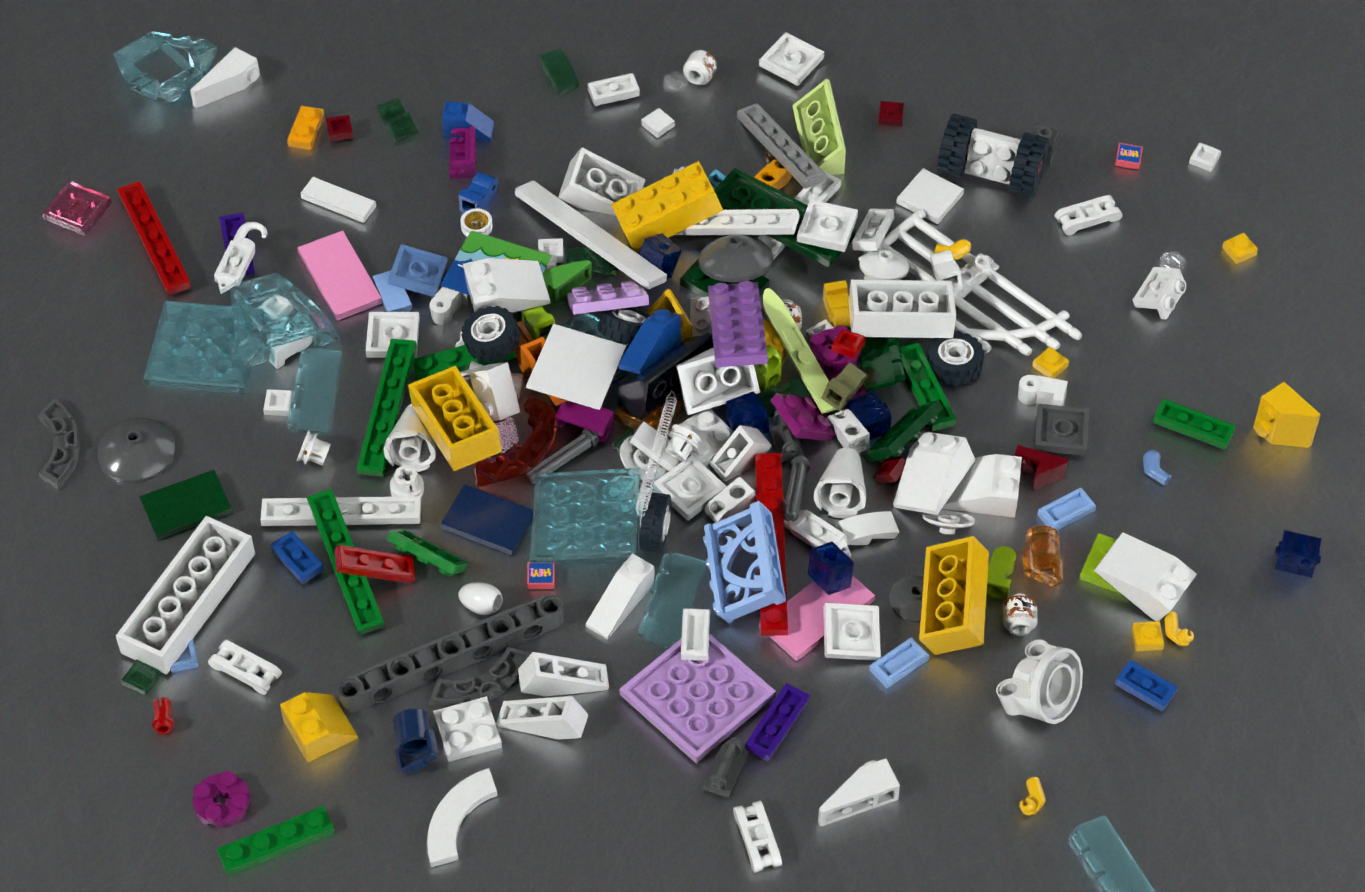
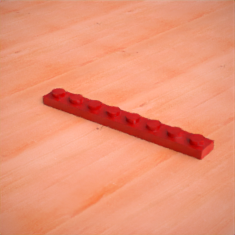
(770, 493)

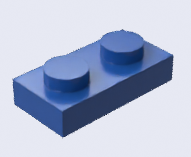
(297, 557)
(1146, 685)

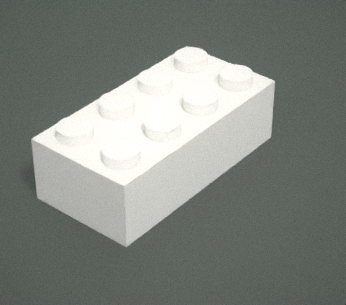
(902, 308)

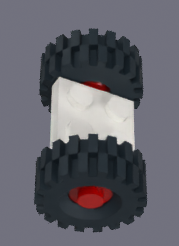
(992, 155)

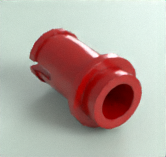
(162, 716)

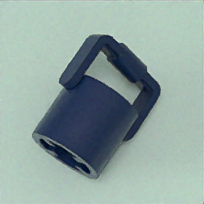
(413, 739)

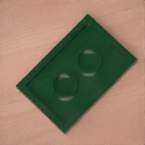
(185, 504)

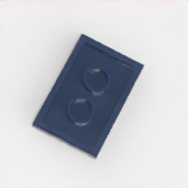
(488, 519)

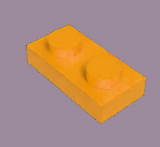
(306, 127)

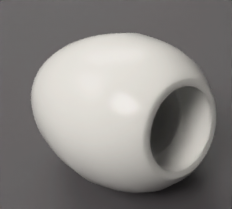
(481, 598)

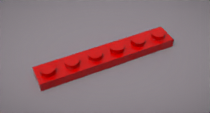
(154, 238)

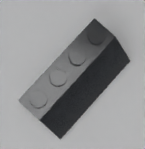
(649, 390)

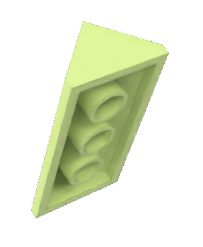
(820, 129)

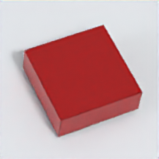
(848, 343)

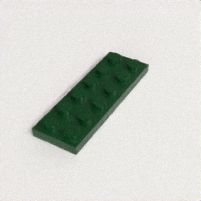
(745, 192)

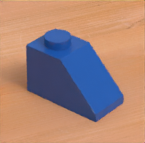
(463, 116)

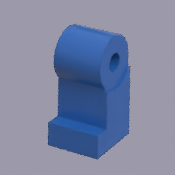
(478, 192)

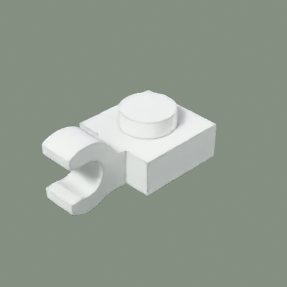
(552, 247)

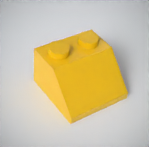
(1286, 418)
(317, 724)

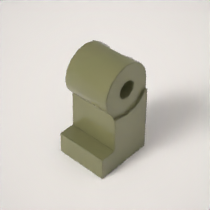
(845, 385)

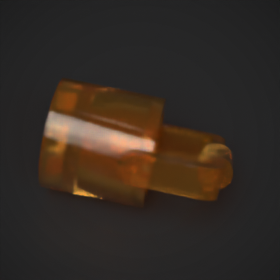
(1043, 554)

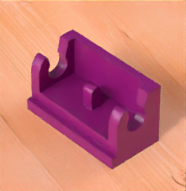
(463, 153)
(586, 417)

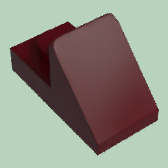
(1045, 466)

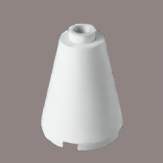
(410, 443)
(842, 485)

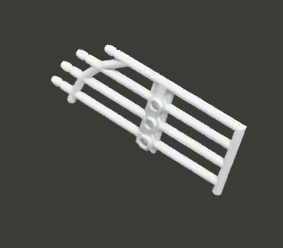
(972, 275)

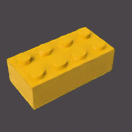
(667, 206)
(455, 418)
(954, 595)

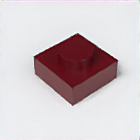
(891, 113)
(339, 128)
(890, 470)

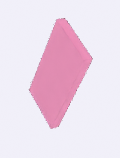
(339, 275)
(807, 616)

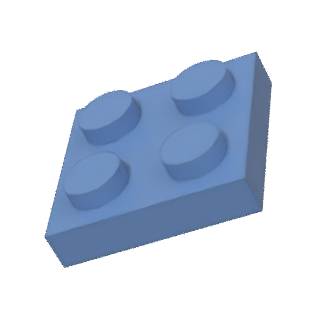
(417, 270)

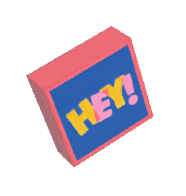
(1129, 156)
(541, 576)

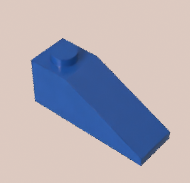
(653, 340)

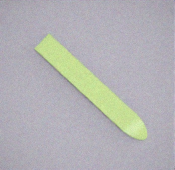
(797, 348)

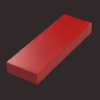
(374, 564)

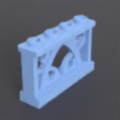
(721, 558)

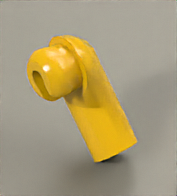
(957, 249)
(1035, 800)

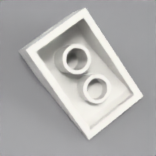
(597, 183)
(505, 284)
(710, 386)
(933, 472)
(989, 487)
(1145, 575)

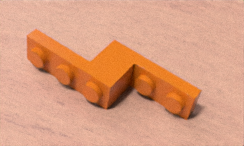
(527, 355)

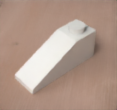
(228, 77)
(622, 596)
(558, 675)
(544, 717)
(864, 790)

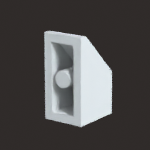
(739, 452)

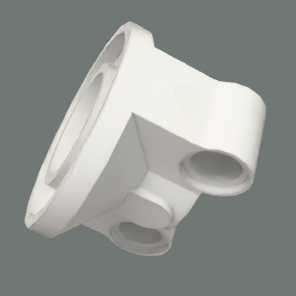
(1043, 683)

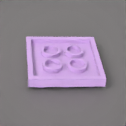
(607, 297)

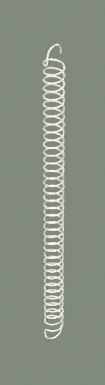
(657, 435)

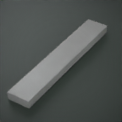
(781, 146)

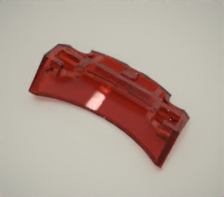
(532, 451)

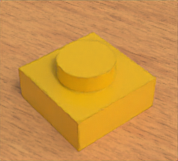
(1240, 248)
(1050, 363)
(1147, 636)

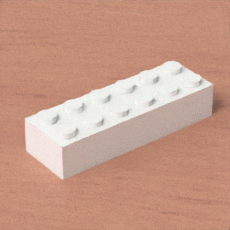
(185, 594)

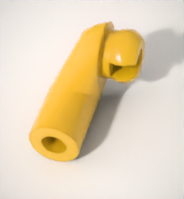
(1181, 637)

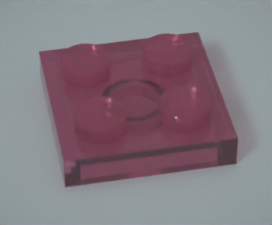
(77, 208)

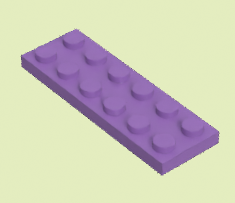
(737, 324)

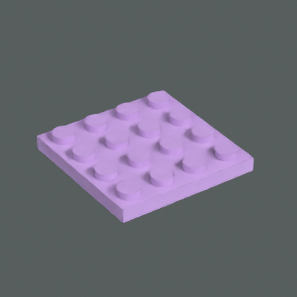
(697, 699)

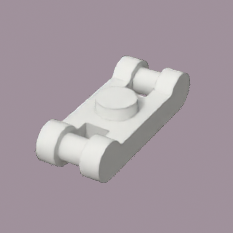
(1088, 214)
(245, 666)
(757, 836)

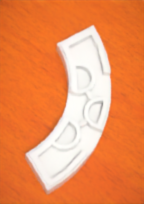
(451, 812)

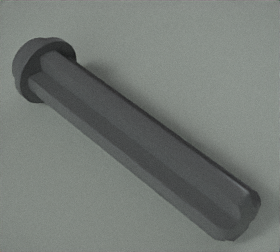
(565, 454)
(799, 467)

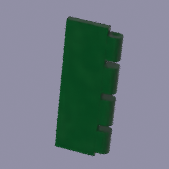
(882, 362)

